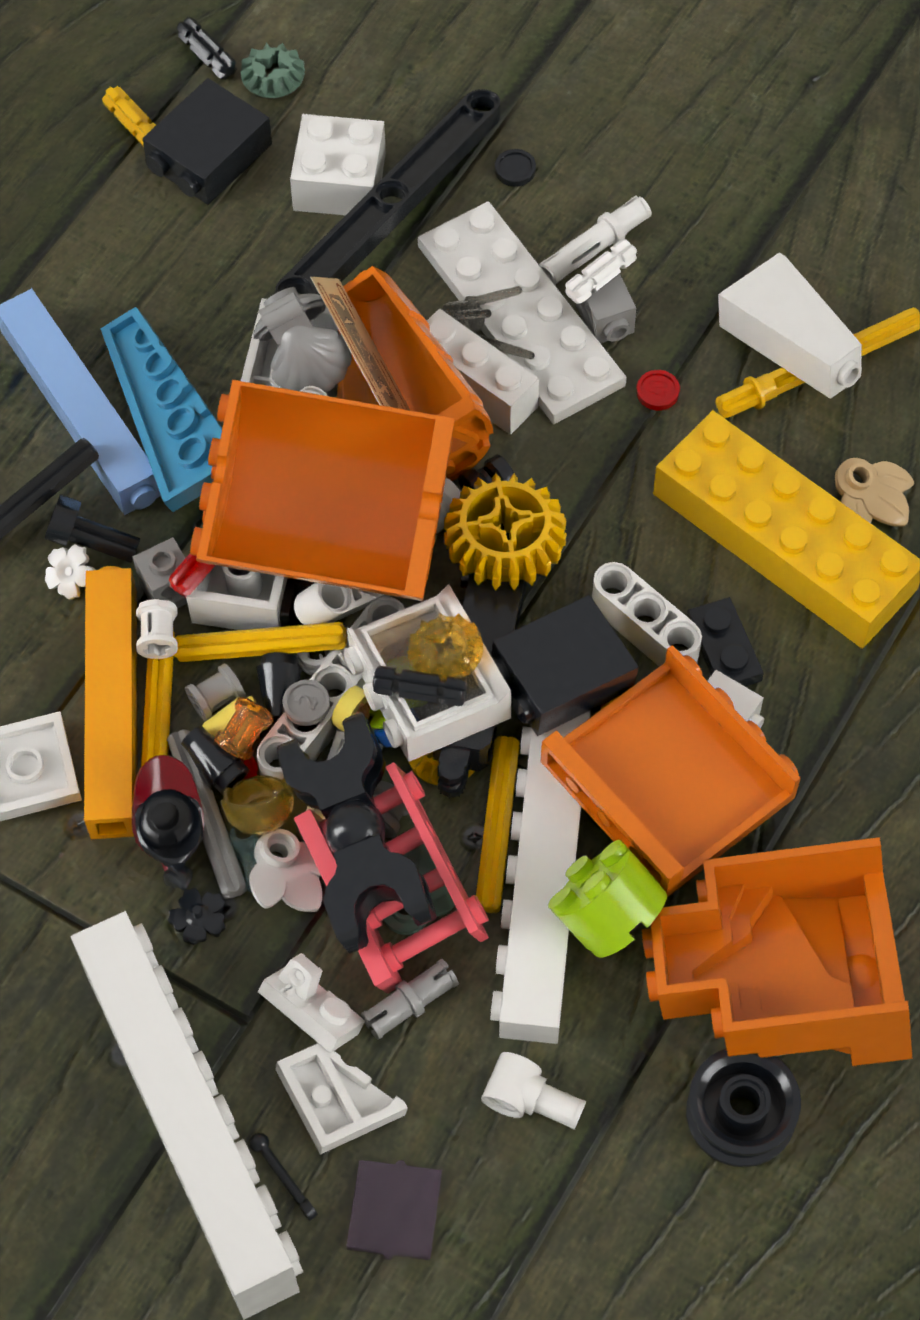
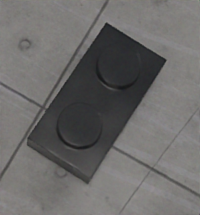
(726, 642)

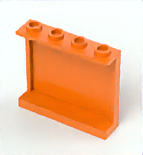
(672, 771)

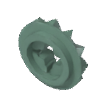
(281, 80)

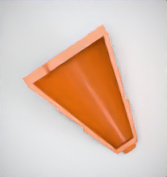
(418, 367)

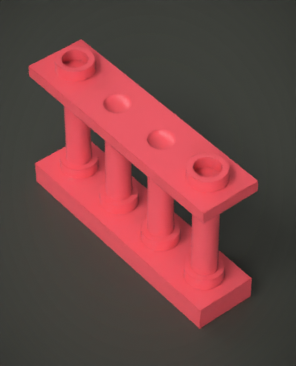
(386, 959)

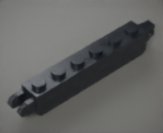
(494, 616)

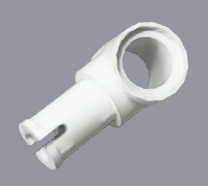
(520, 1089)

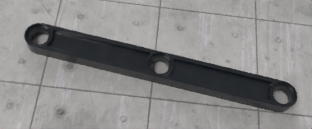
(410, 180)

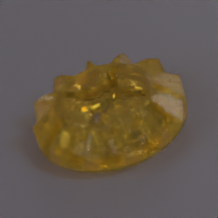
(454, 663)

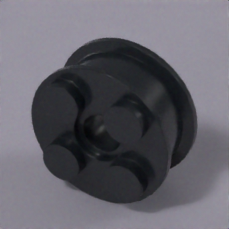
(736, 1137)

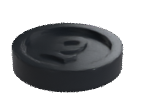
(515, 167)

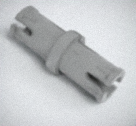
(409, 999)

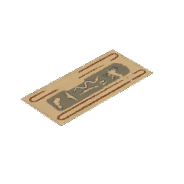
(359, 342)

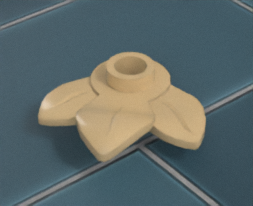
(879, 495)

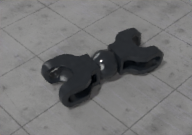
(355, 833)

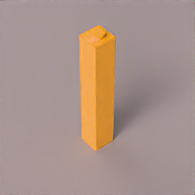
(110, 702)

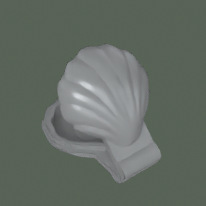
(304, 352)

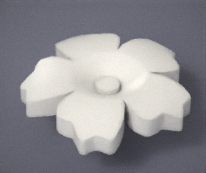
(68, 570)

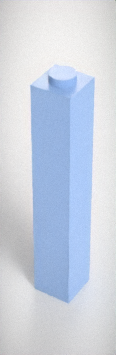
(78, 401)

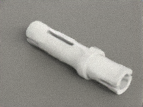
(608, 231)

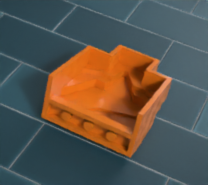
(787, 954)

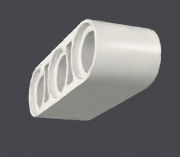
(642, 600)

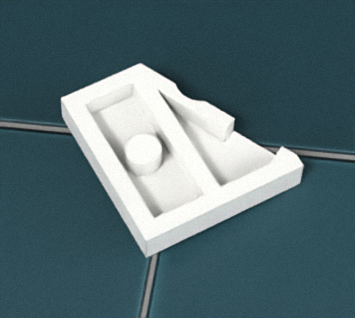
(334, 1097)

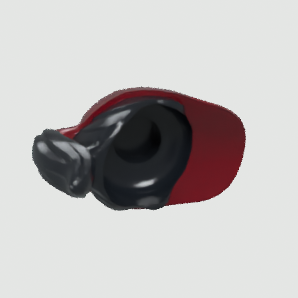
(168, 816)

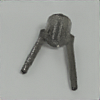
(473, 317)

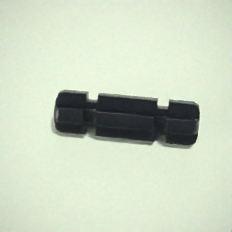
(206, 48)
(420, 685)

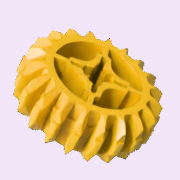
(483, 548)

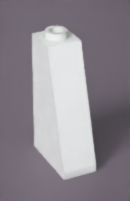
(792, 326)

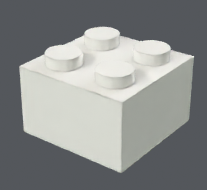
(336, 163)

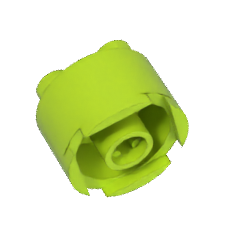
(608, 899)

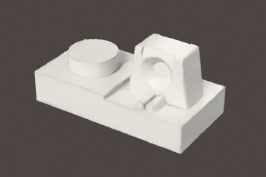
(317, 1012)

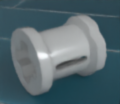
(215, 692)

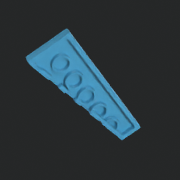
(165, 409)

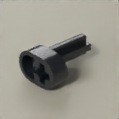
(67, 525)

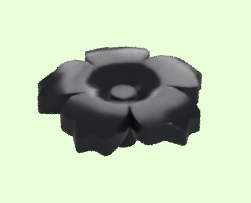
(198, 916)

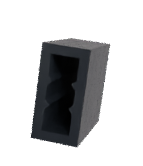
(207, 141)
(563, 665)

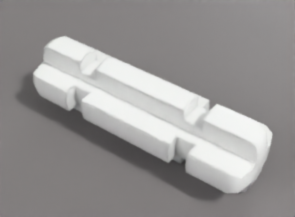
(601, 271)

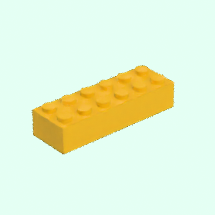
(787, 528)

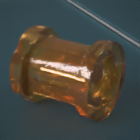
(243, 728)

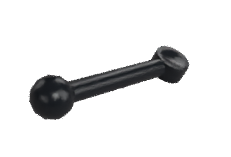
(260, 1143)

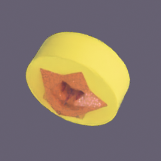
(350, 703)

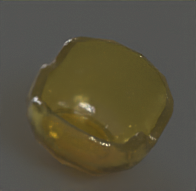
(258, 804)

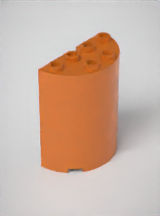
(324, 490)

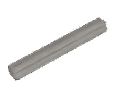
(215, 834)

